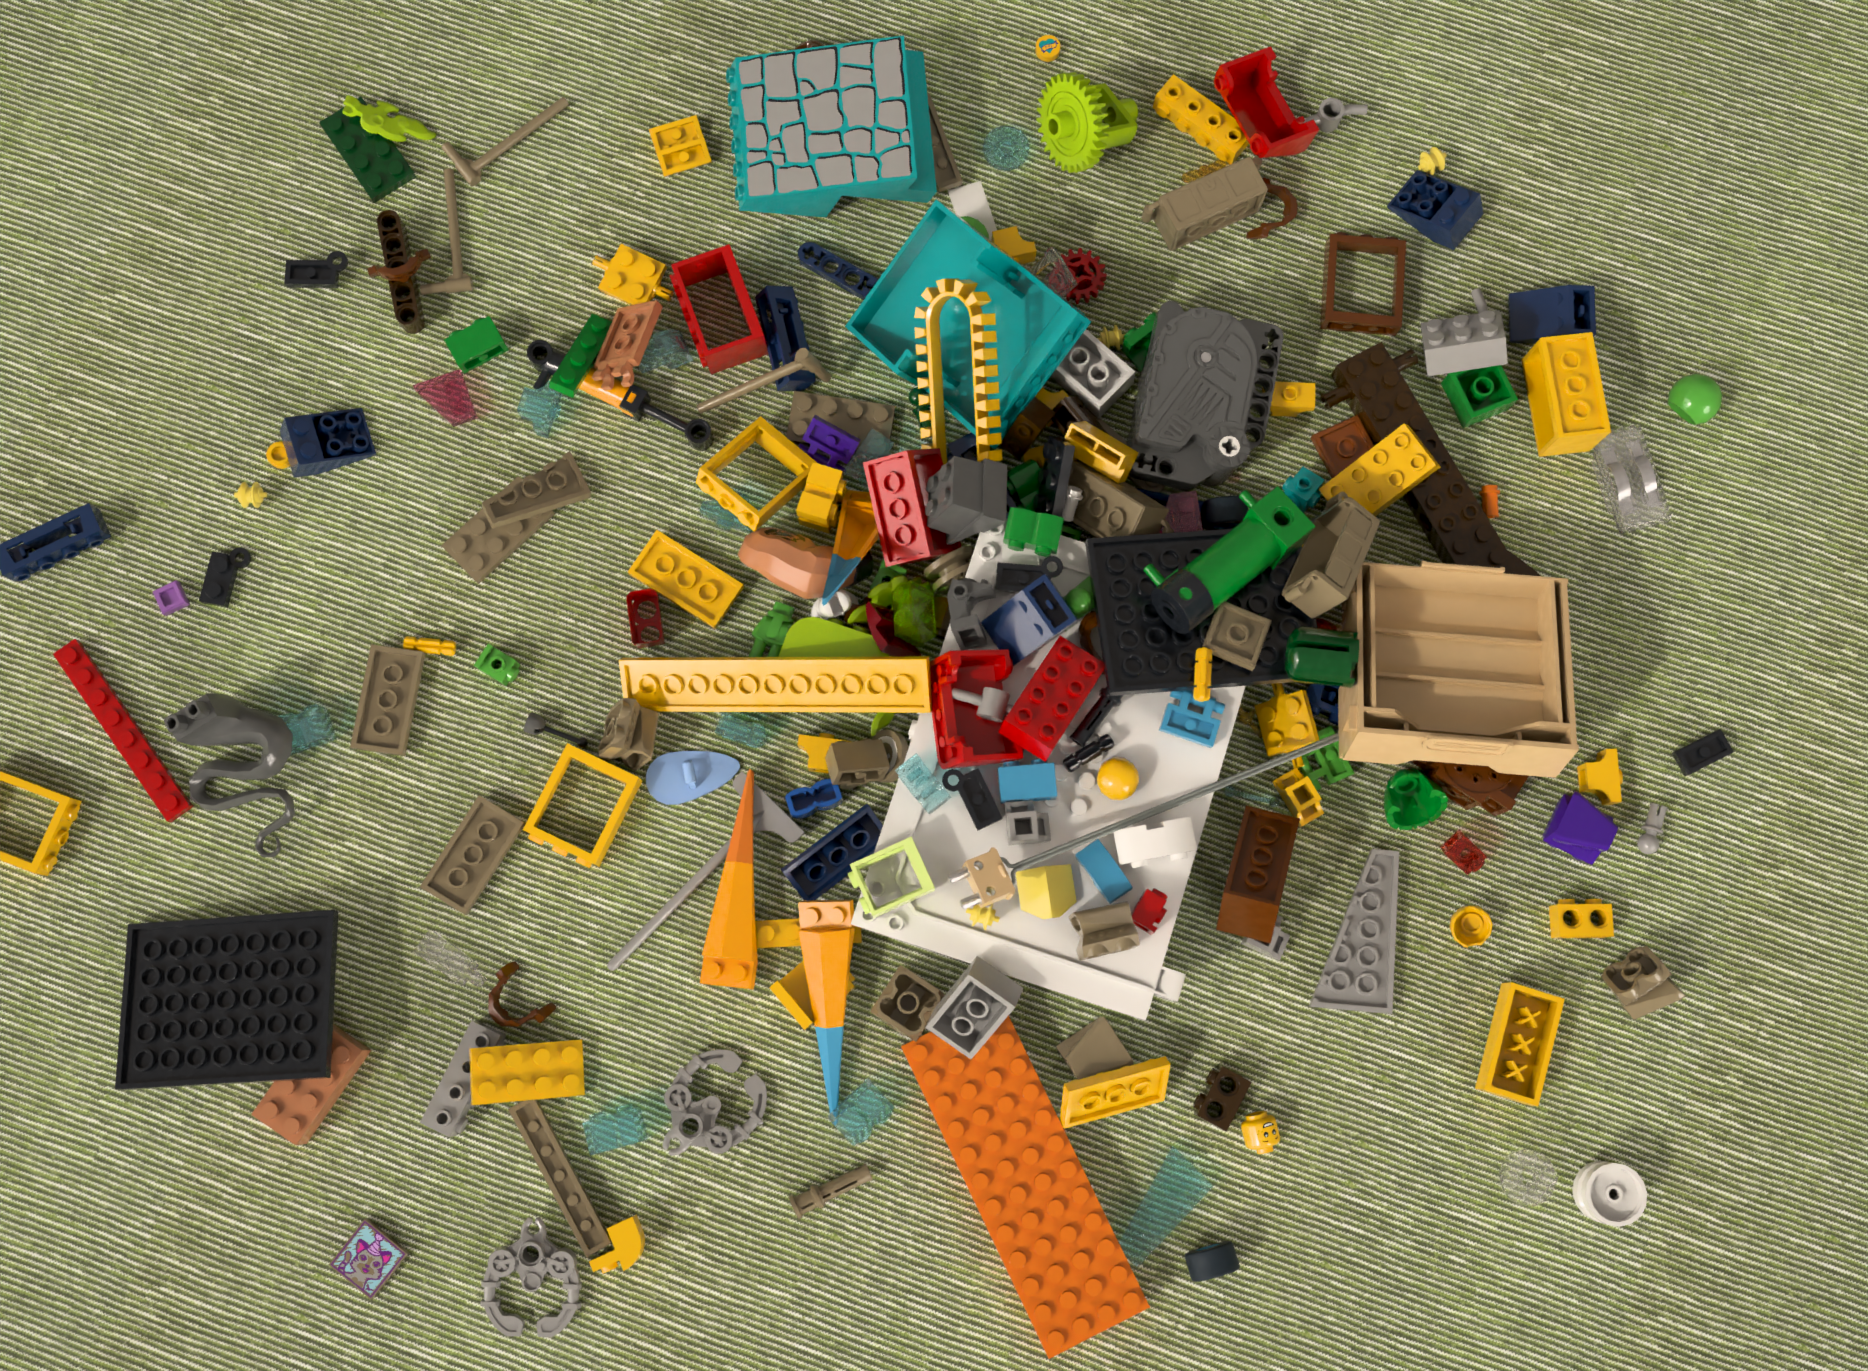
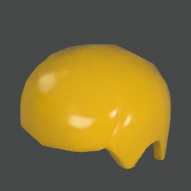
(1117, 778)
(1470, 926)

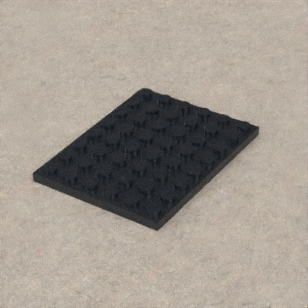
(1146, 653)
(228, 1000)

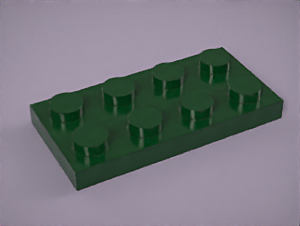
(369, 155)

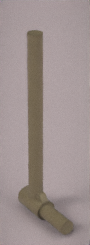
(472, 170)
(458, 281)
(803, 360)

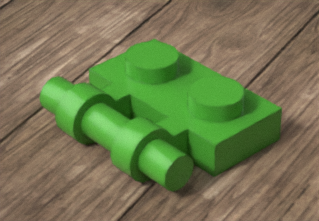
(1328, 759)

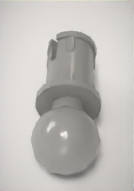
(1648, 842)

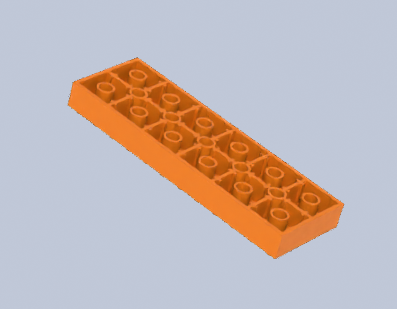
(1028, 1187)

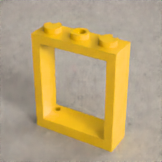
(774, 443)
(56, 833)
(562, 847)

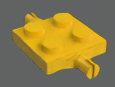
(632, 276)
(1286, 723)

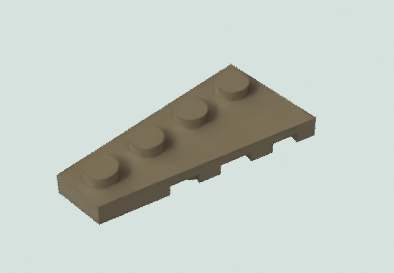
(547, 490)

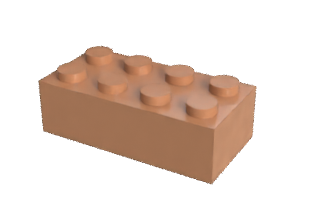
(300, 1106)

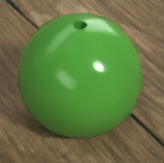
(1695, 398)

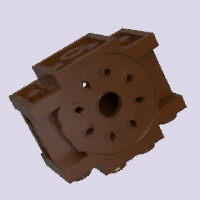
(1475, 785)

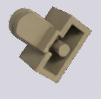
(856, 762)

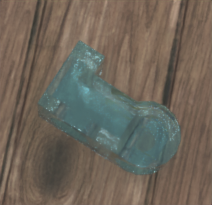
(744, 733)

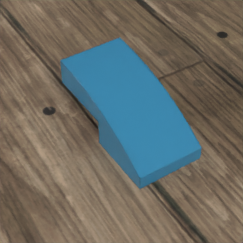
(1104, 871)

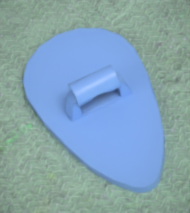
(688, 775)

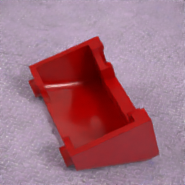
(1260, 108)
(959, 733)

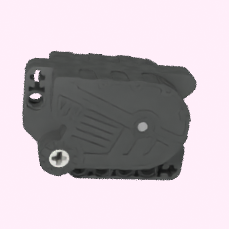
(1200, 395)

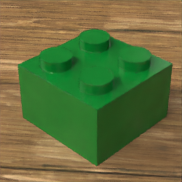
(1479, 393)

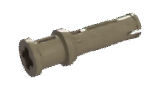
(818, 1195)

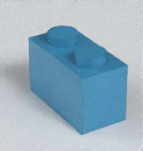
(1027, 782)

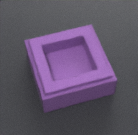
(171, 598)

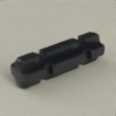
(1088, 753)

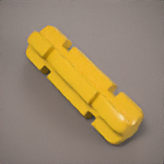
(430, 646)
(1202, 674)

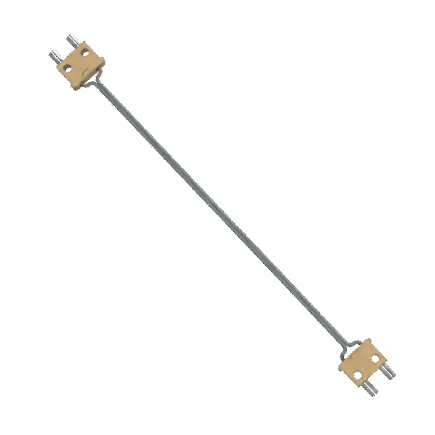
(993, 875)

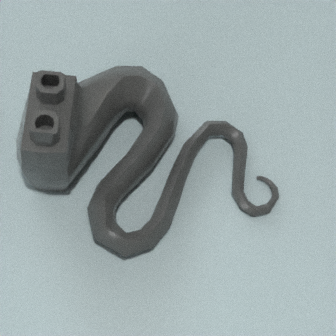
(226, 722)

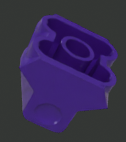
(1579, 828)

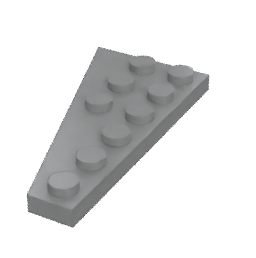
(1363, 953)

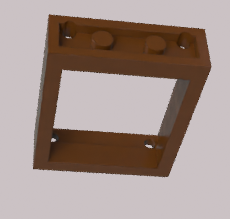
(1359, 321)

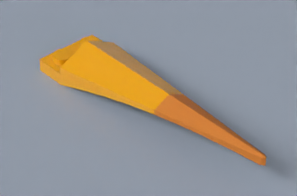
(731, 937)

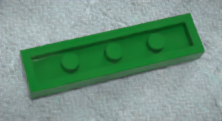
(580, 356)

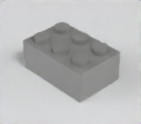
(1464, 343)
(974, 1007)

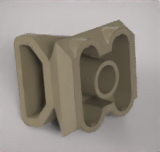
(629, 734)
(1104, 930)
(1641, 983)
(907, 1003)
(1094, 1050)

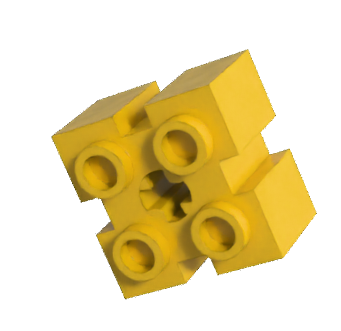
(821, 498)

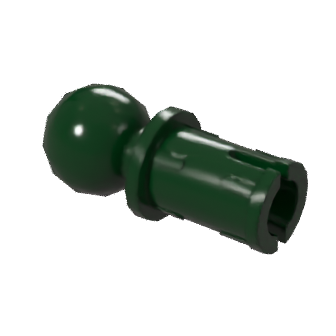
(914, 400)

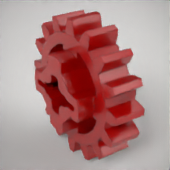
(1079, 264)

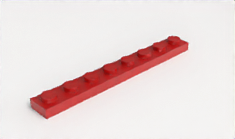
(123, 730)

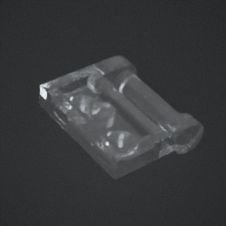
(1060, 278)

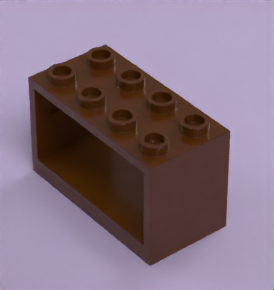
(1257, 874)

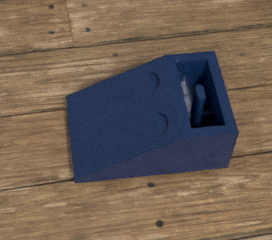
(1437, 208)
(1551, 313)
(326, 441)
(1030, 619)

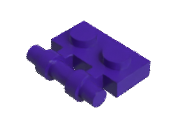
(831, 440)

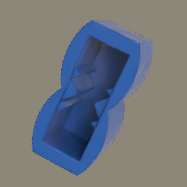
(807, 801)

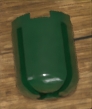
(1322, 656)

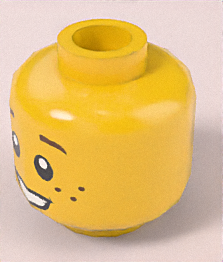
(1260, 1132)

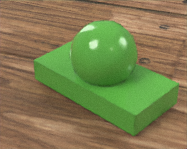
(1081, 599)

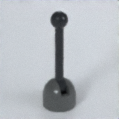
(536, 725)

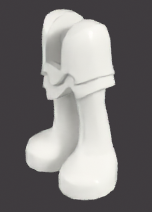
(836, 606)

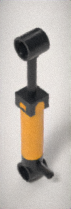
(631, 399)

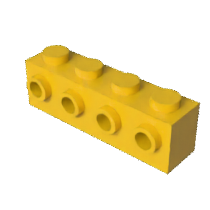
(1200, 119)

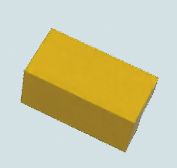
(1101, 451)

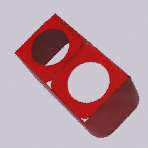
(638, 597)

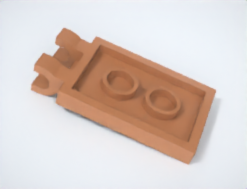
(626, 343)

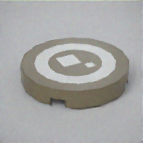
(896, 751)

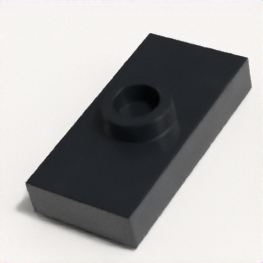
(1702, 752)

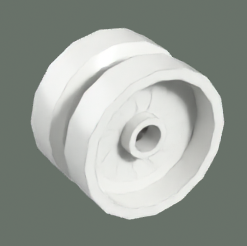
(1626, 1192)

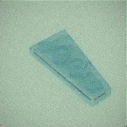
(1167, 1201)

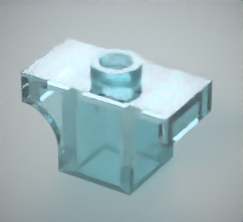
(540, 407)
(725, 519)
(922, 783)

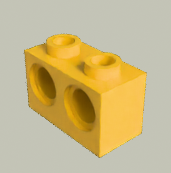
(1581, 923)

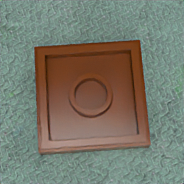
(1342, 444)

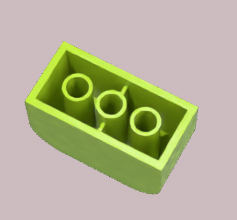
(828, 639)

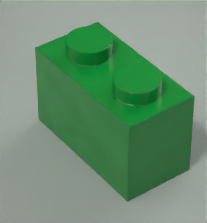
(476, 344)

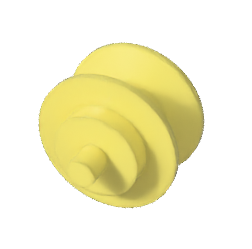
(1430, 161)
(1112, 338)
(250, 494)
(982, 915)

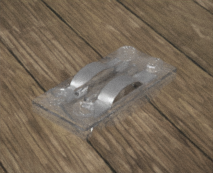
(1630, 480)

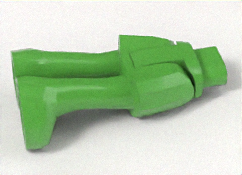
(772, 630)

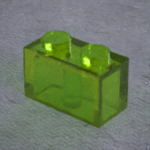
(913, 613)

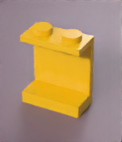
(794, 994)

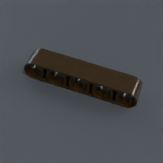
(390, 239)

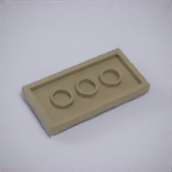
(848, 414)
(483, 549)
(387, 700)
(472, 855)

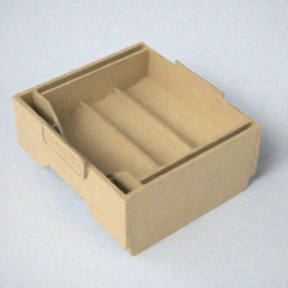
(1459, 669)

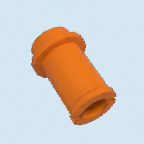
(1490, 500)

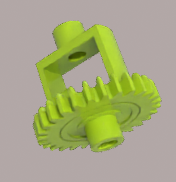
(1074, 124)

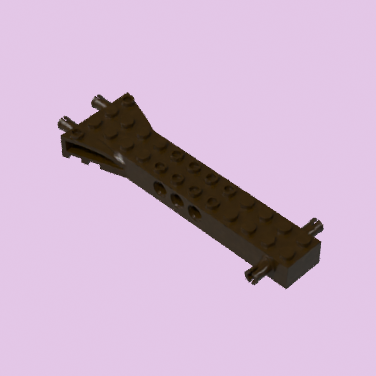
(1443, 500)

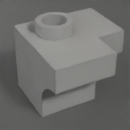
(1026, 825)
(1277, 945)

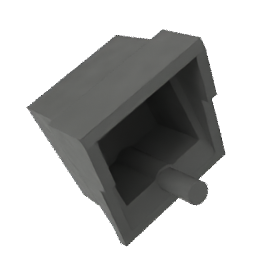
(967, 498)

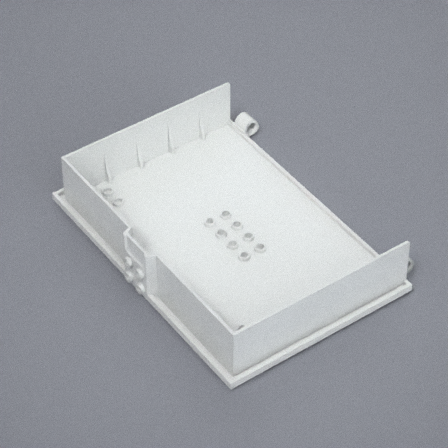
(1020, 942)

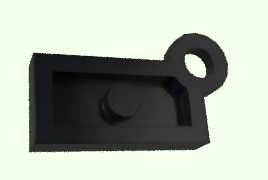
(315, 272)
(222, 576)
(1018, 576)
(975, 797)

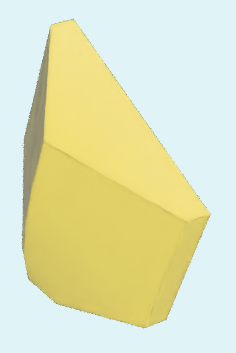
(1046, 890)

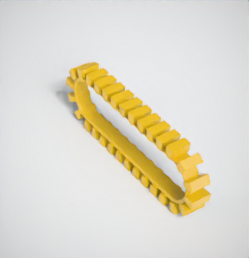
(974, 301)

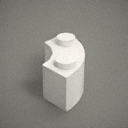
(1155, 840)

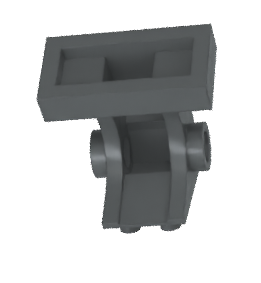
(964, 626)

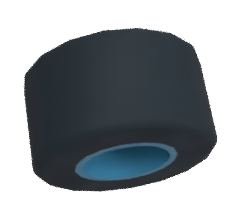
(1223, 512)
(1212, 1261)

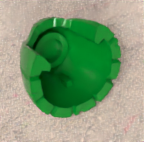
(1412, 800)

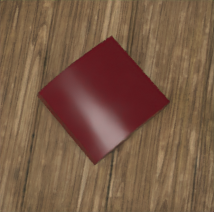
(882, 629)

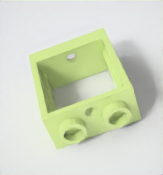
(917, 864)

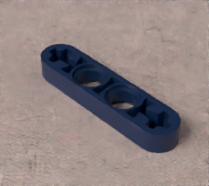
(839, 276)

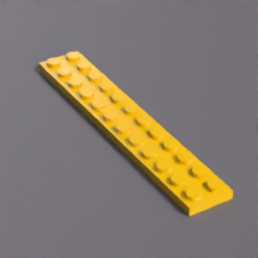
(779, 684)

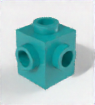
(1304, 489)

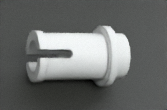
(1071, 501)

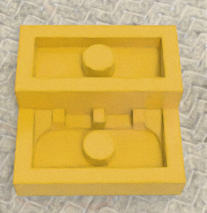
(680, 145)

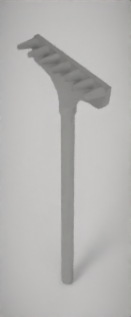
(766, 817)

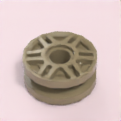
(949, 567)

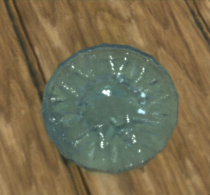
(1006, 148)

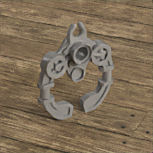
(679, 1101)
(557, 1261)

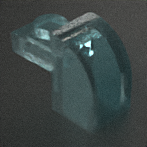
(665, 348)

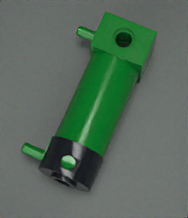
(1264, 538)

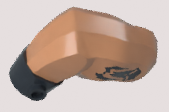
(795, 562)

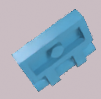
(1190, 724)

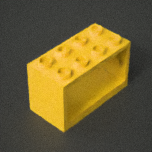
(1565, 394)

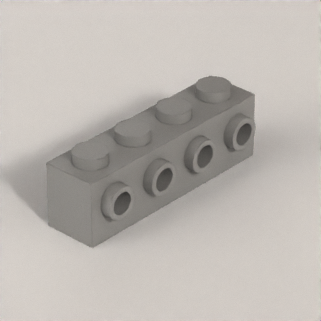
(453, 1096)

